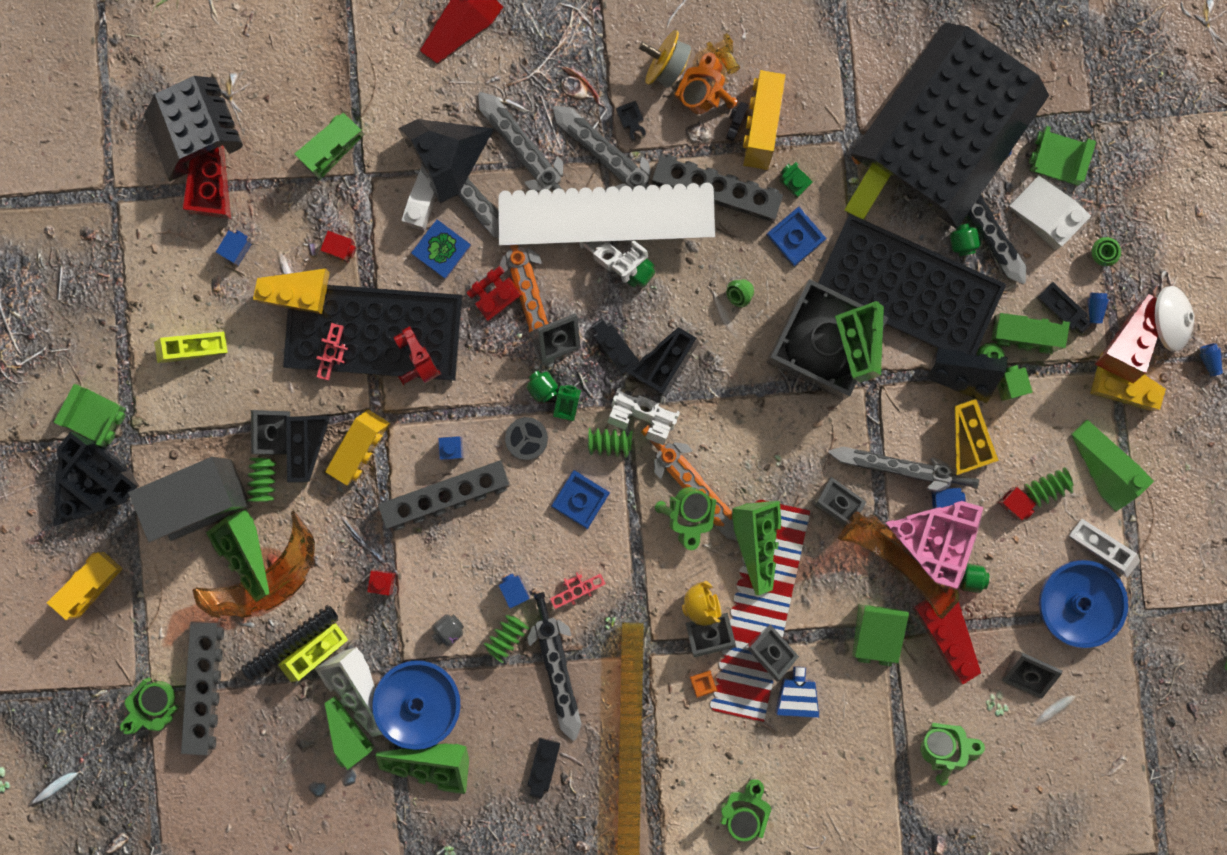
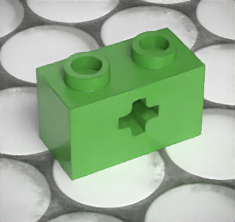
(1014, 383)

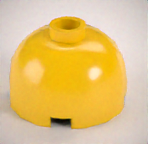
(701, 605)

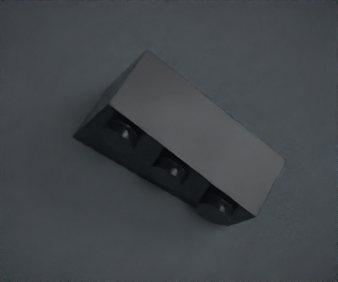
(665, 362)
(967, 373)
(303, 442)

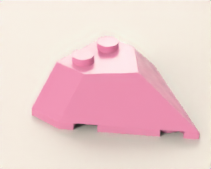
(941, 539)

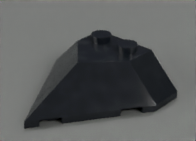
(446, 152)
(88, 479)

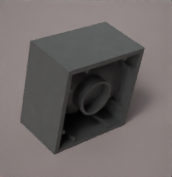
(812, 343)
(189, 499)

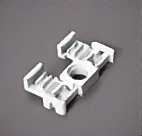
(626, 264)
(661, 417)

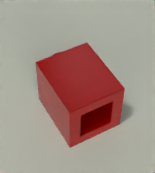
(338, 246)
(1017, 504)
(381, 582)

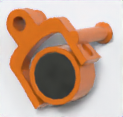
(698, 93)

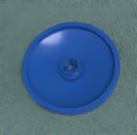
(1083, 604)
(416, 705)

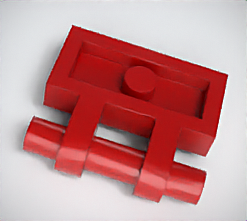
(497, 299)

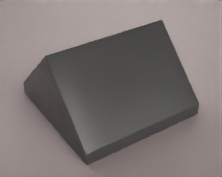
(556, 338)
(268, 432)
(838, 502)
(712, 637)
(772, 652)
(1030, 674)

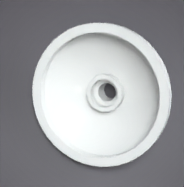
(1173, 318)

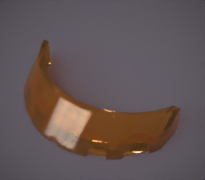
(882, 541)
(283, 579)

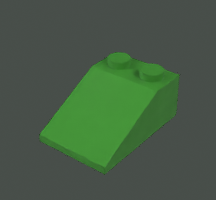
(347, 738)

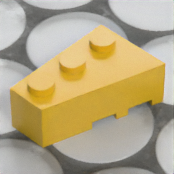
(1143, 393)
(357, 447)

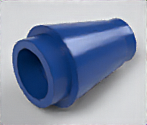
(1097, 306)
(1212, 358)

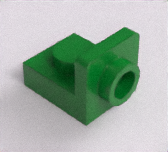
(795, 179)
(567, 402)

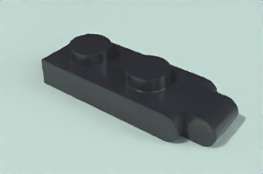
(1064, 308)
(614, 346)
(543, 767)

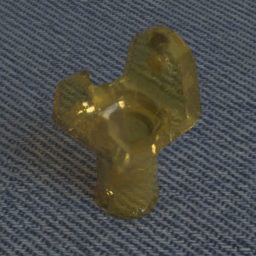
(725, 54)

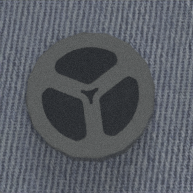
(526, 438)

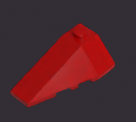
(459, 24)

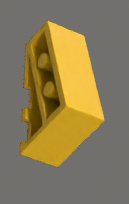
(294, 290)
(972, 438)
(85, 586)

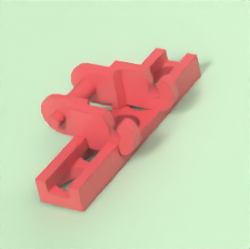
(331, 358)
(569, 591)

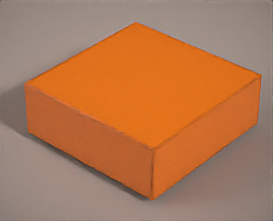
(703, 683)

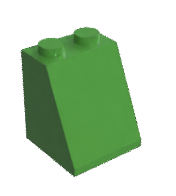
(879, 634)

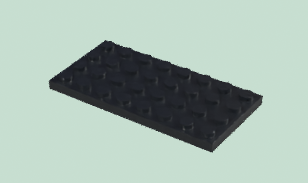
(919, 288)
(370, 323)

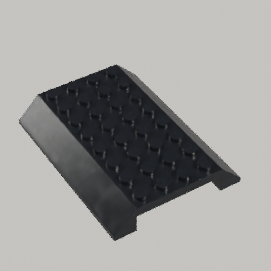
(953, 120)

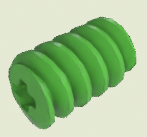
(609, 442)
(261, 480)
(1049, 487)
(505, 637)

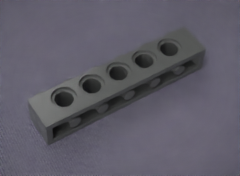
(725, 198)
(390, 508)
(191, 741)

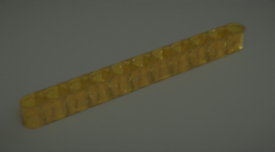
(630, 738)

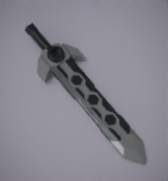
(997, 241)
(556, 666)

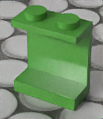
(1061, 157)
(90, 415)

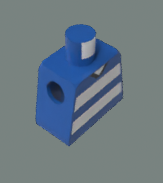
(798, 696)

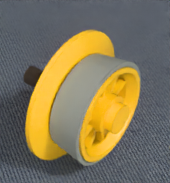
(668, 60)

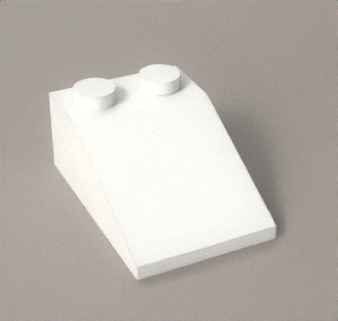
(1049, 212)

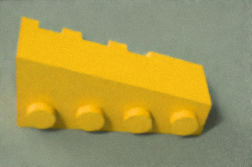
(764, 119)

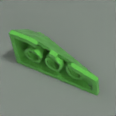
(756, 535)
(439, 764)

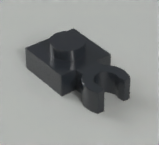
(737, 116)
(631, 117)

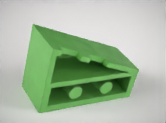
(329, 145)
(1029, 333)
(862, 340)

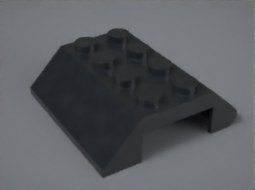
(190, 122)

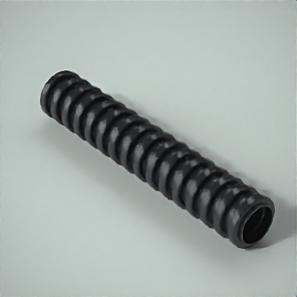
(289, 643)

